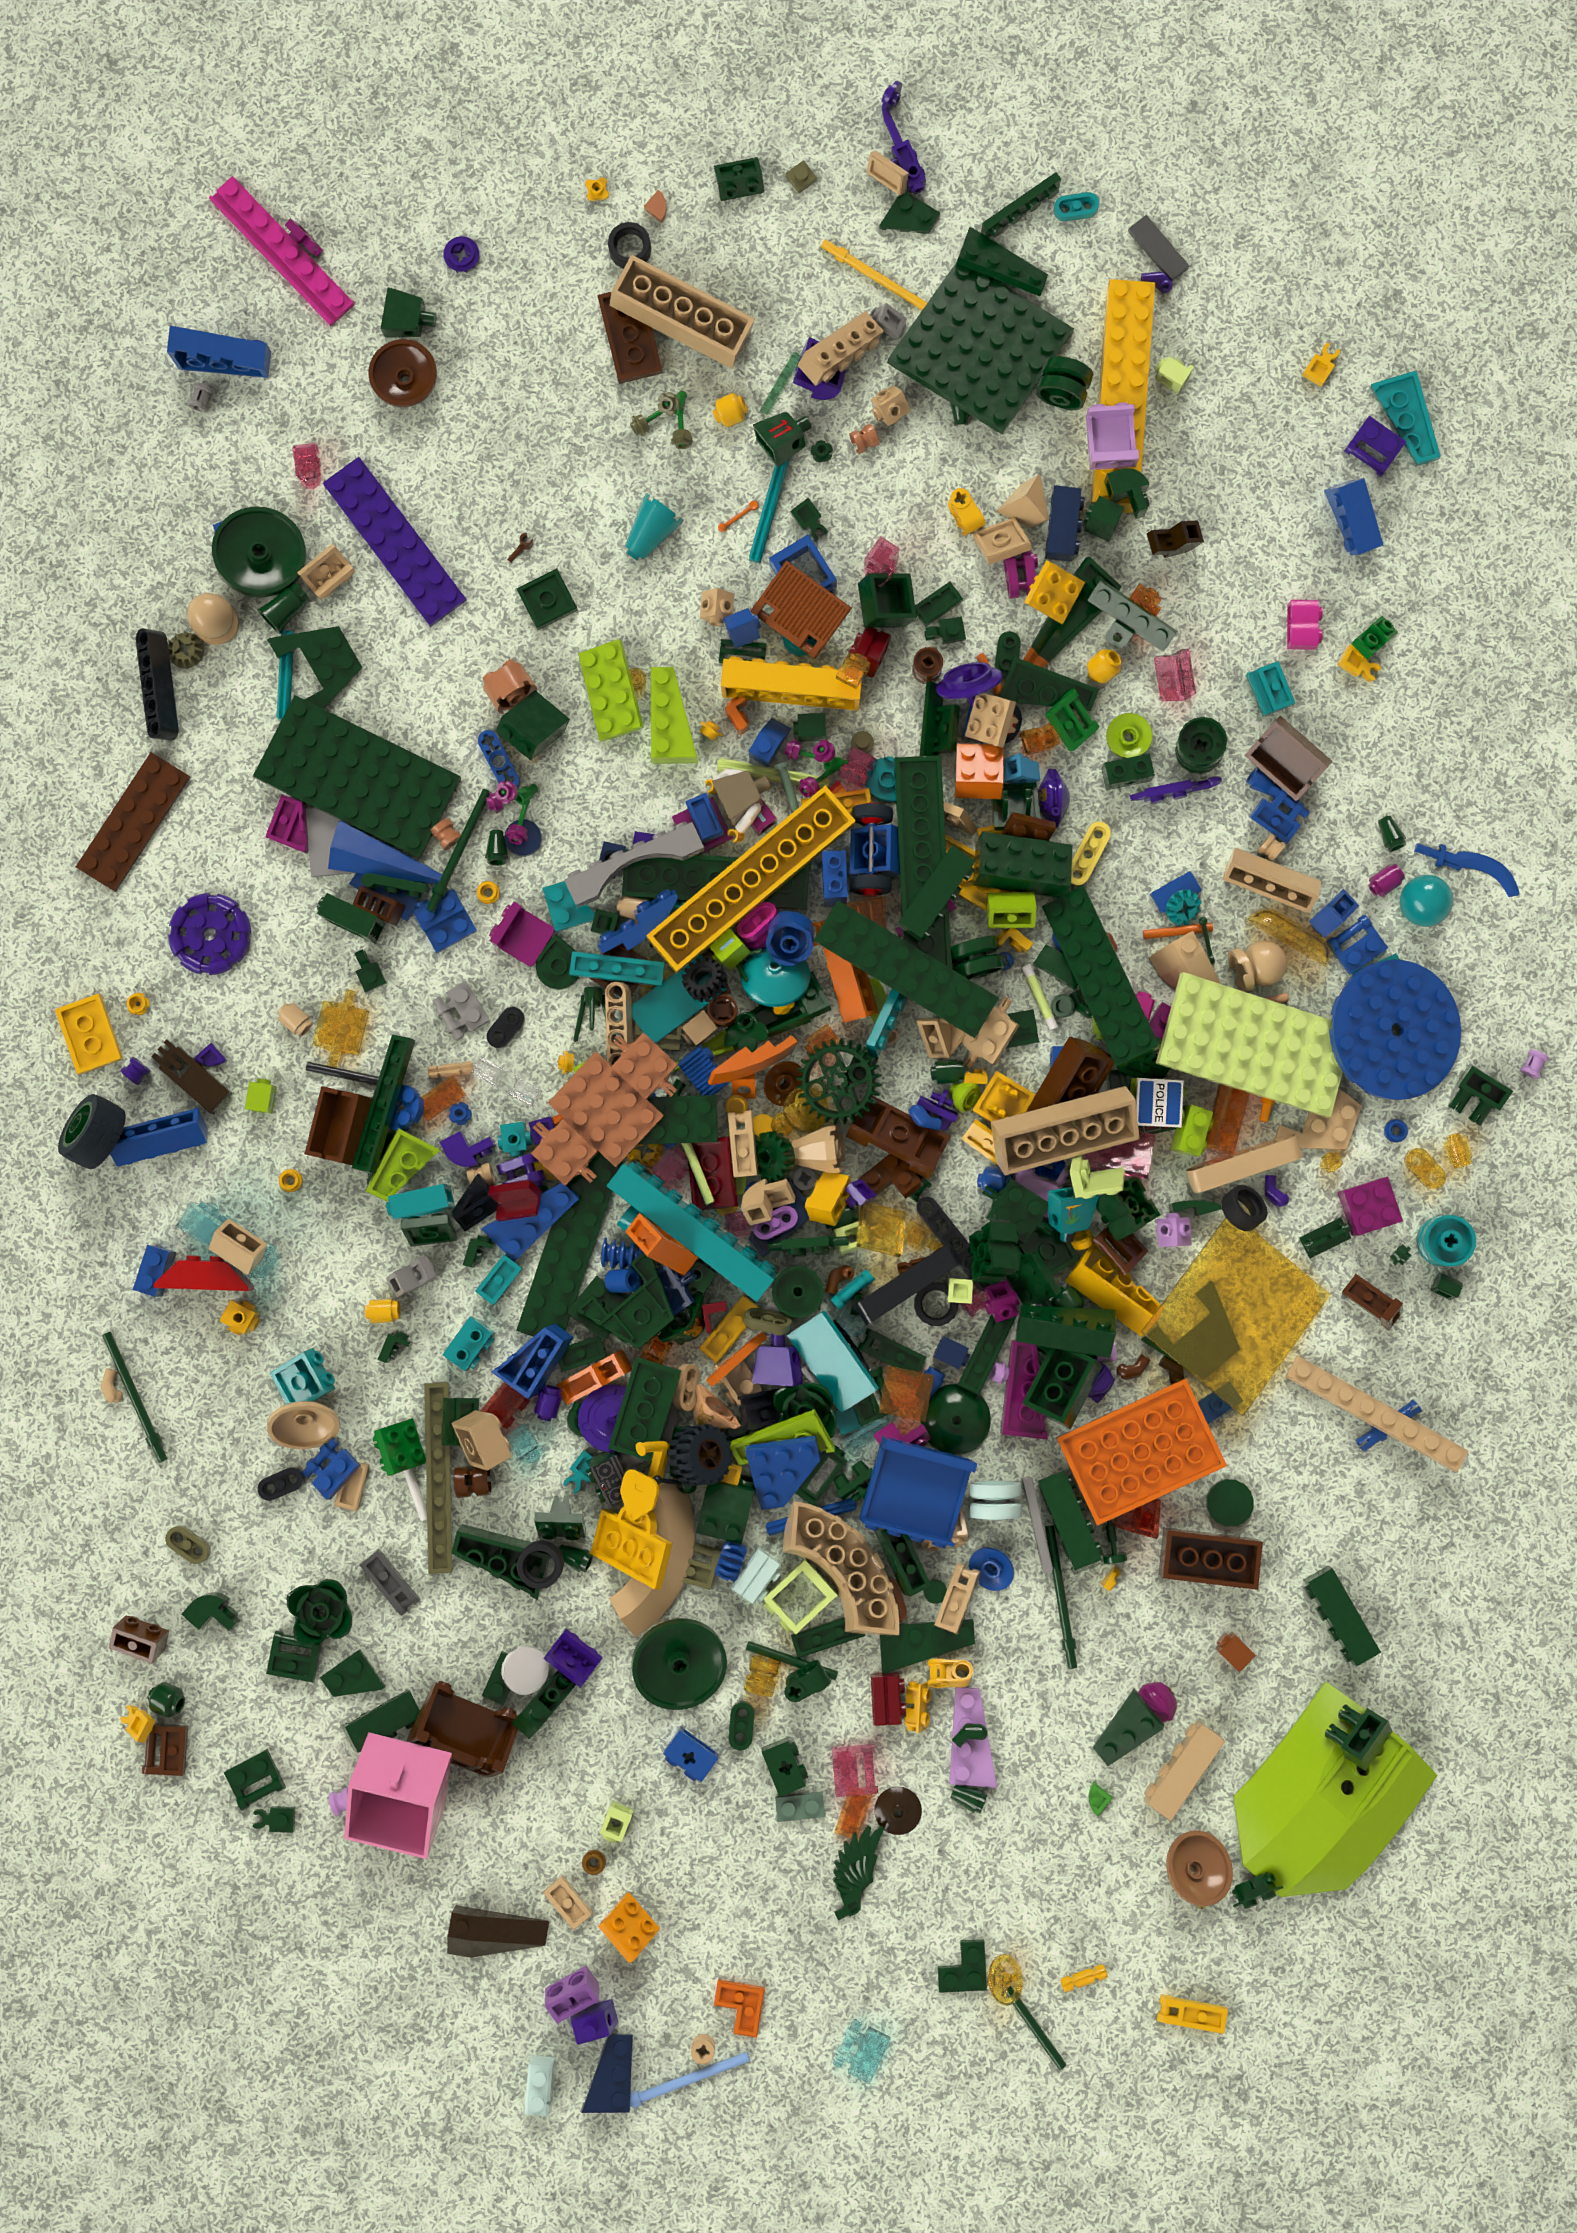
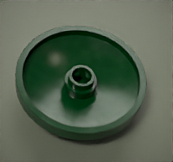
(258, 551)
(679, 1664)

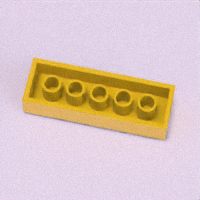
(787, 684)

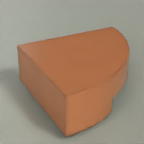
(656, 206)

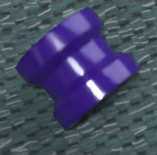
(135, 1071)

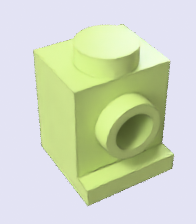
(1173, 373)
(848, 1230)
(621, 1813)

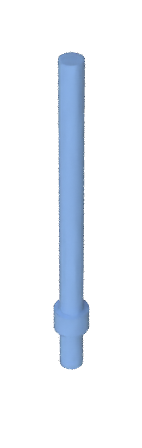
(637, 2097)

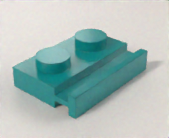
(1270, 688)

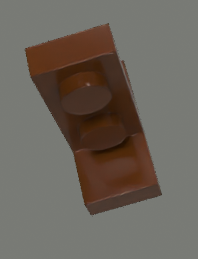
(1373, 1301)

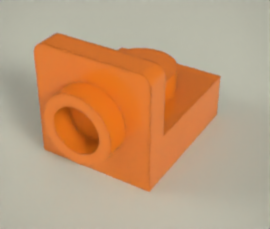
(737, 718)

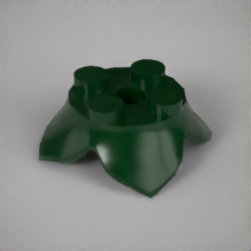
(792, 1399)
(309, 1625)

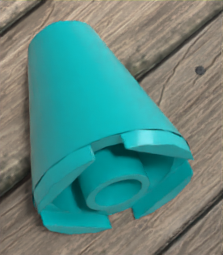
(651, 527)

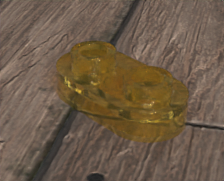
(1424, 1168)

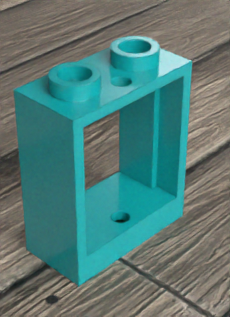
(420, 1202)

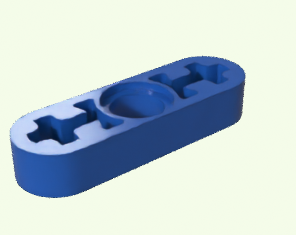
(496, 743)

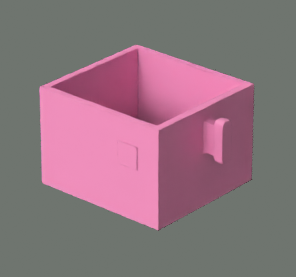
(397, 1795)

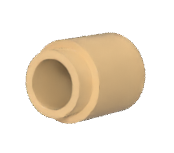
(628, 905)
(294, 1019)

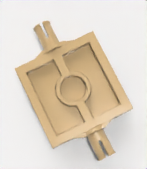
(992, 1037)

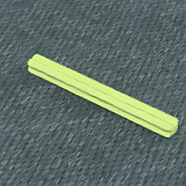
(760, 771)

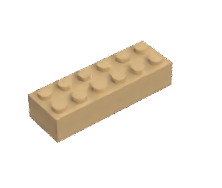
(681, 311)
(1065, 1130)

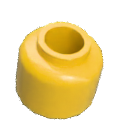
(730, 410)
(1104, 666)

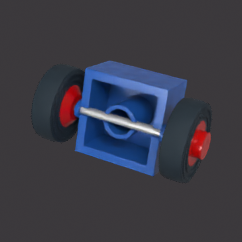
(873, 850)

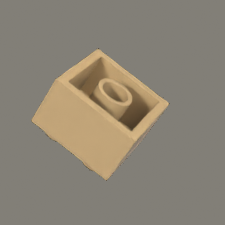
(482, 1439)

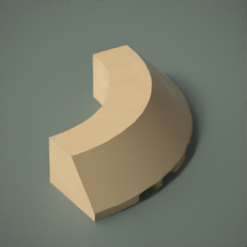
(849, 1565)
(640, 1604)

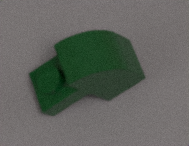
(1128, 484)
(209, 1606)

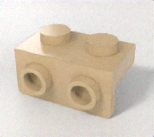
(326, 572)

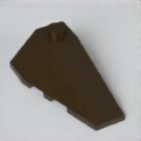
(487, 1932)

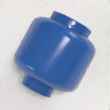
(993, 1178)

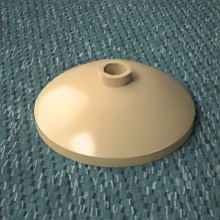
(303, 1425)

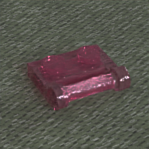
(846, 1770)

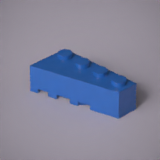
(217, 353)

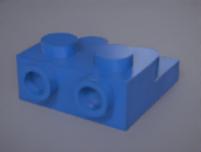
(447, 924)

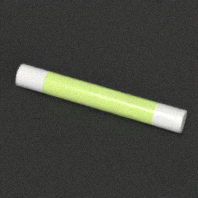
(1039, 996)

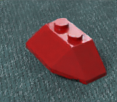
(204, 1275)

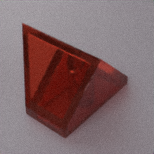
(1141, 1520)

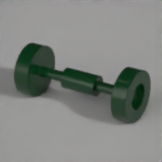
(1112, 1538)

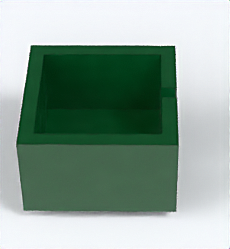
(887, 604)

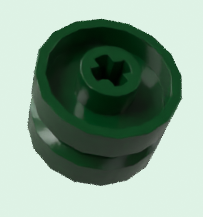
(1064, 383)
(976, 957)
(811, 1291)

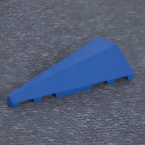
(362, 854)

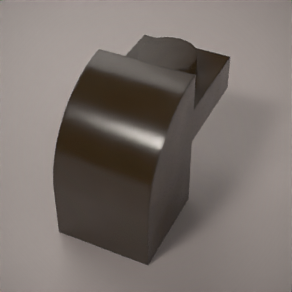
(1176, 540)

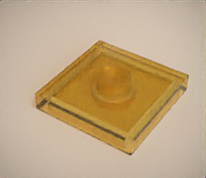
(881, 1229)

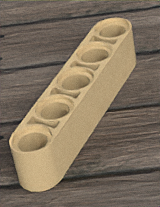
(613, 1026)
(1244, 1163)

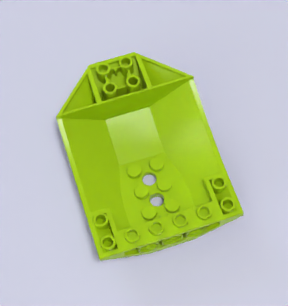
(1300, 1820)

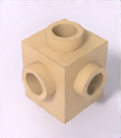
(890, 405)
(716, 605)

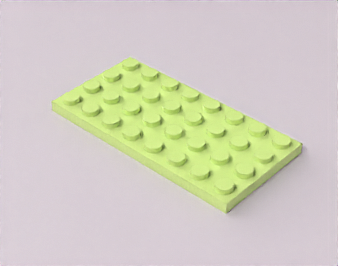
(1251, 1045)

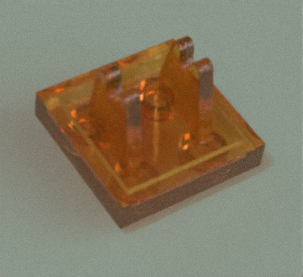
(906, 1393)

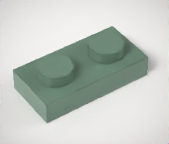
(800, 1806)

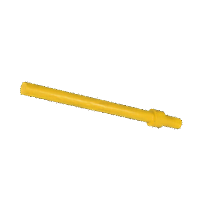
(842, 255)

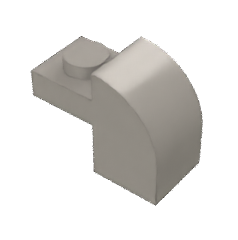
(411, 1277)

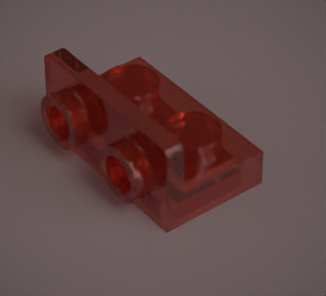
(505, 1404)

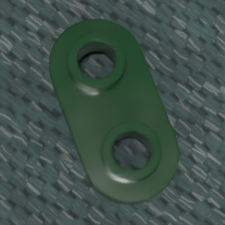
(1005, 652)
(741, 1725)

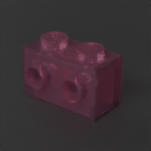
(881, 558)

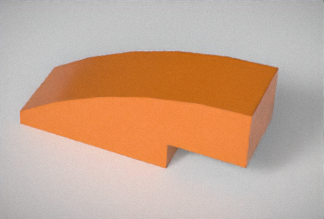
(594, 1377)

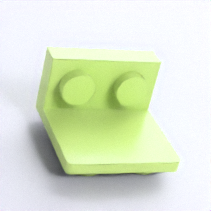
(1088, 1184)

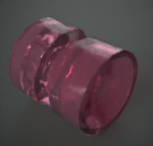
(857, 767)

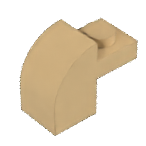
(763, 1197)

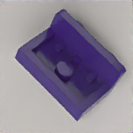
(573, 1658)

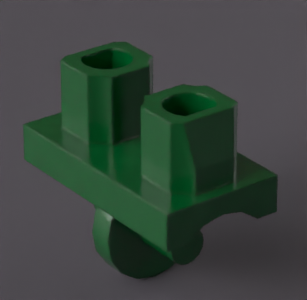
(846, 1488)

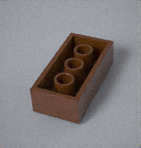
(1210, 1558)

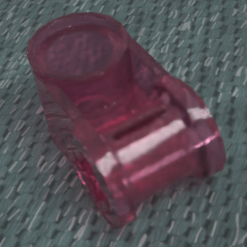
(307, 464)

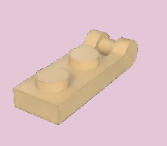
(743, 1144)
(957, 1599)

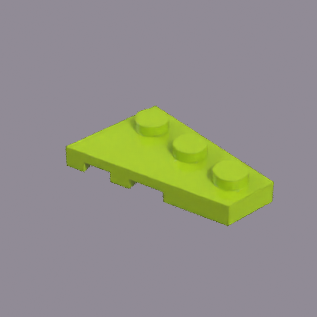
(400, 1162)

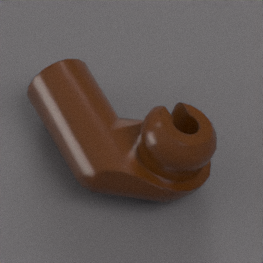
(1133, 1371)

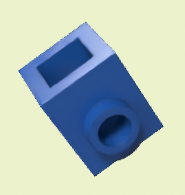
(742, 627)

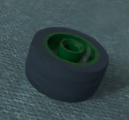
(91, 1131)

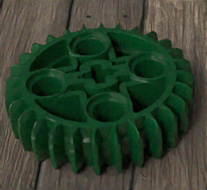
(842, 1092)

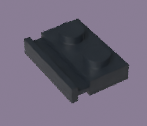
(758, 1410)

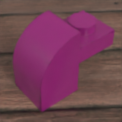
(917, 1436)

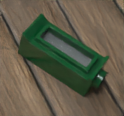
(822, 1476)

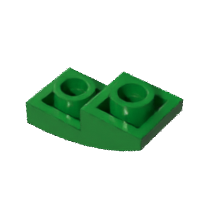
(1374, 637)

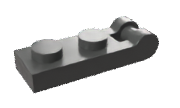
(389, 1581)

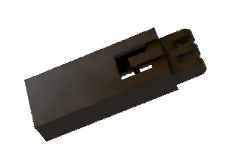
(195, 1081)

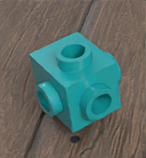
(508, 1132)

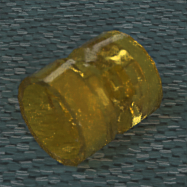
(761, 1678)

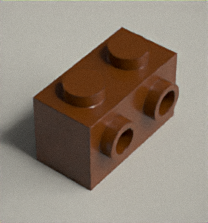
(138, 1639)

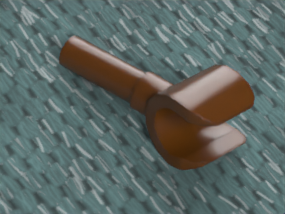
(523, 546)

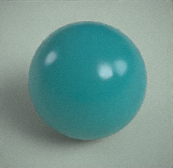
(1426, 900)

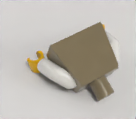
(739, 798)

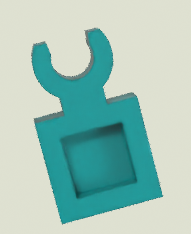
(579, 1468)

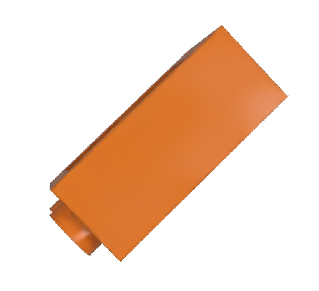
(660, 1245)

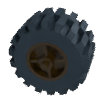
(700, 1455)

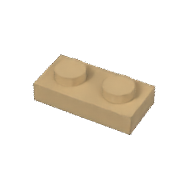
(567, 1902)

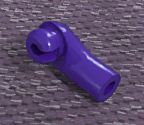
(1161, 281)
(1273, 1194)

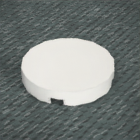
(525, 1670)

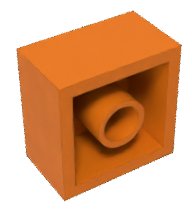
(978, 771)

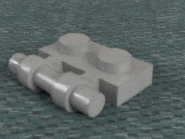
(467, 1006)

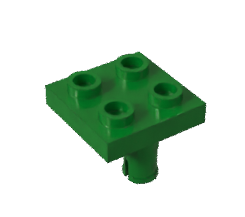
(399, 1447)

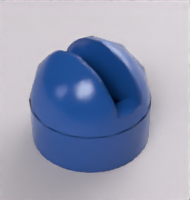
(1010, 959)

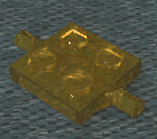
(340, 1028)

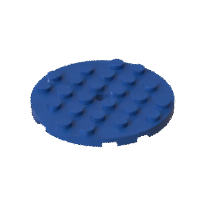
(1363, 1035)

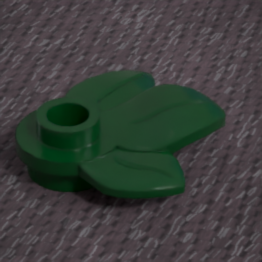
(748, 1035)

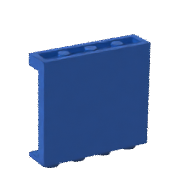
(916, 1492)

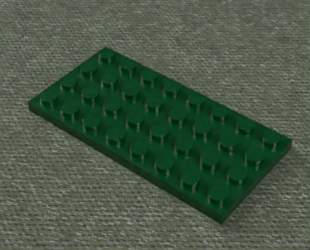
(357, 776)

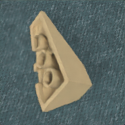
(1183, 956)

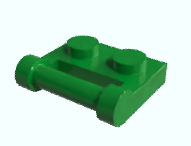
(1066, 722)

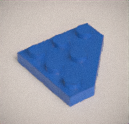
(781, 1468)

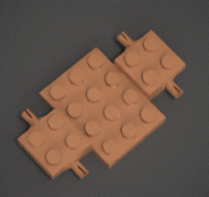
(605, 1109)

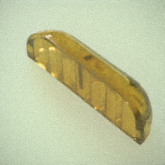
(1291, 934)

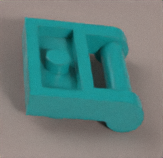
(857, 1284)

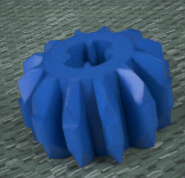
(730, 1561)

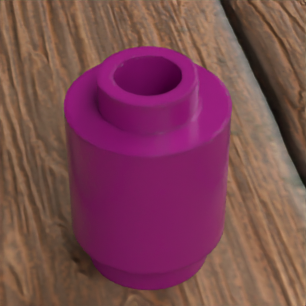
(1386, 880)

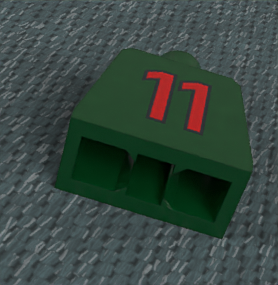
(781, 436)

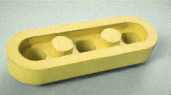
(1095, 846)

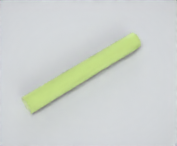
(698, 1173)

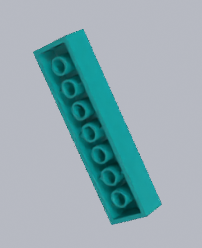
(692, 1229)

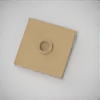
(1002, 541)

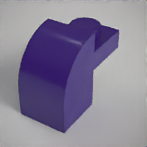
(462, 1154)

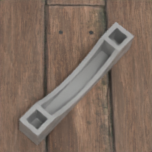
(677, 844)

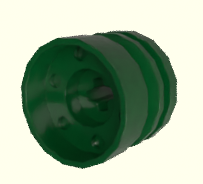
(1207, 734)

